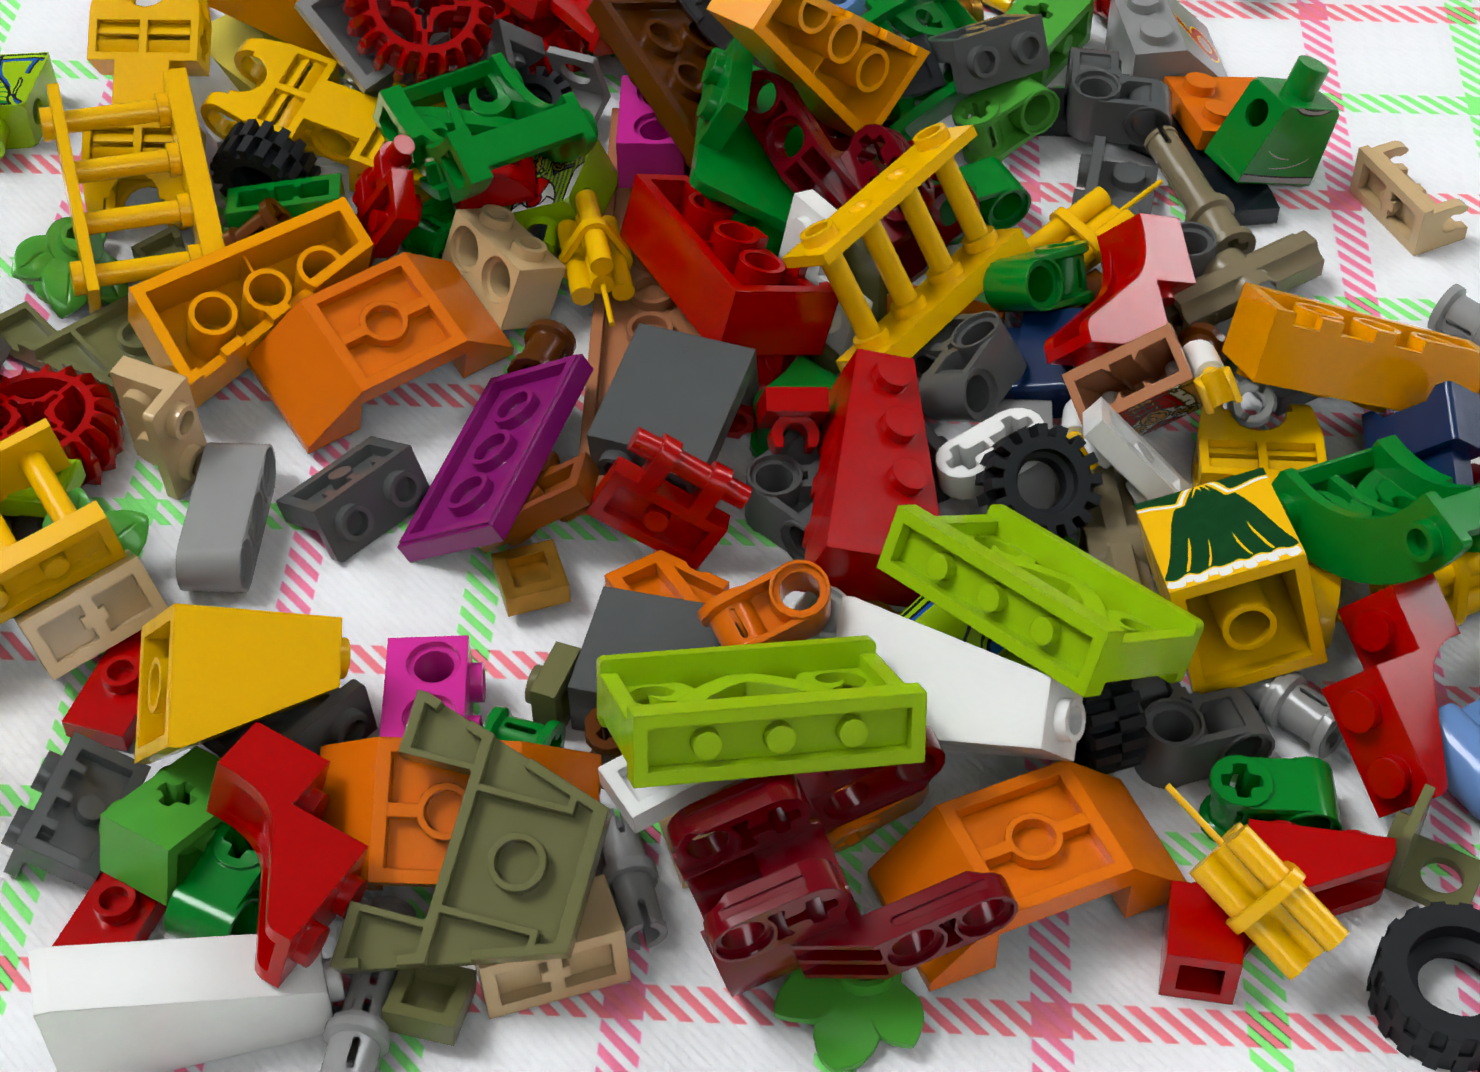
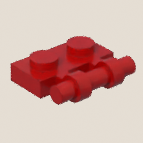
(388, 197)
(660, 513)

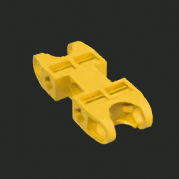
(135, 48)
(310, 104)
(1229, 449)

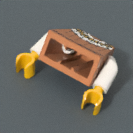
(1150, 382)

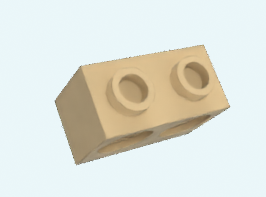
(504, 265)

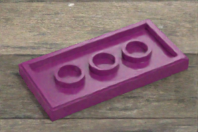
(495, 459)

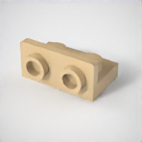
(161, 421)

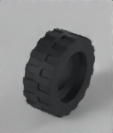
(1395, 998)

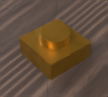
(530, 577)

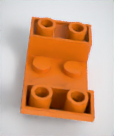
(370, 339)
(412, 807)
(1052, 836)

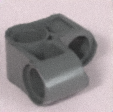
(1111, 102)
(968, 368)
(782, 493)
(1196, 731)

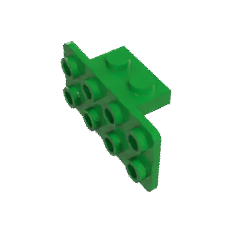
(726, 155)

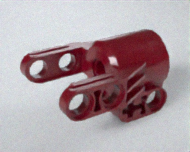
(841, 165)
(780, 897)

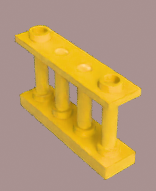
(180, 158)
(950, 280)
(60, 553)

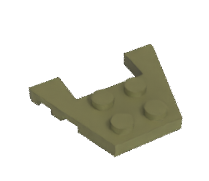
(92, 342)
(512, 865)

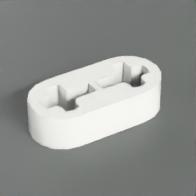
(960, 457)

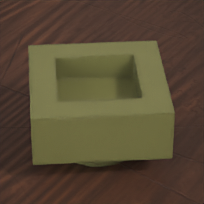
(548, 685)
(430, 1002)

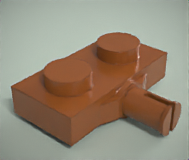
(557, 494)

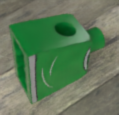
(1277, 128)

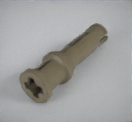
(1196, 193)

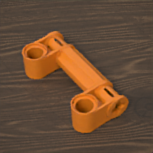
(766, 619)

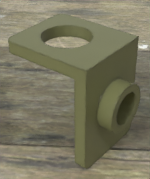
(1417, 851)

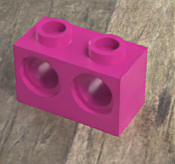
(641, 141)
(432, 665)

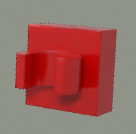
(792, 409)

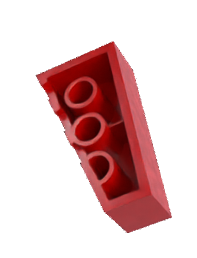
(723, 271)
(868, 465)

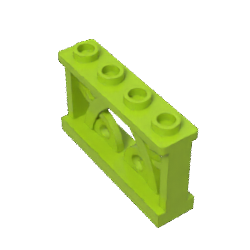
(1040, 597)
(758, 710)

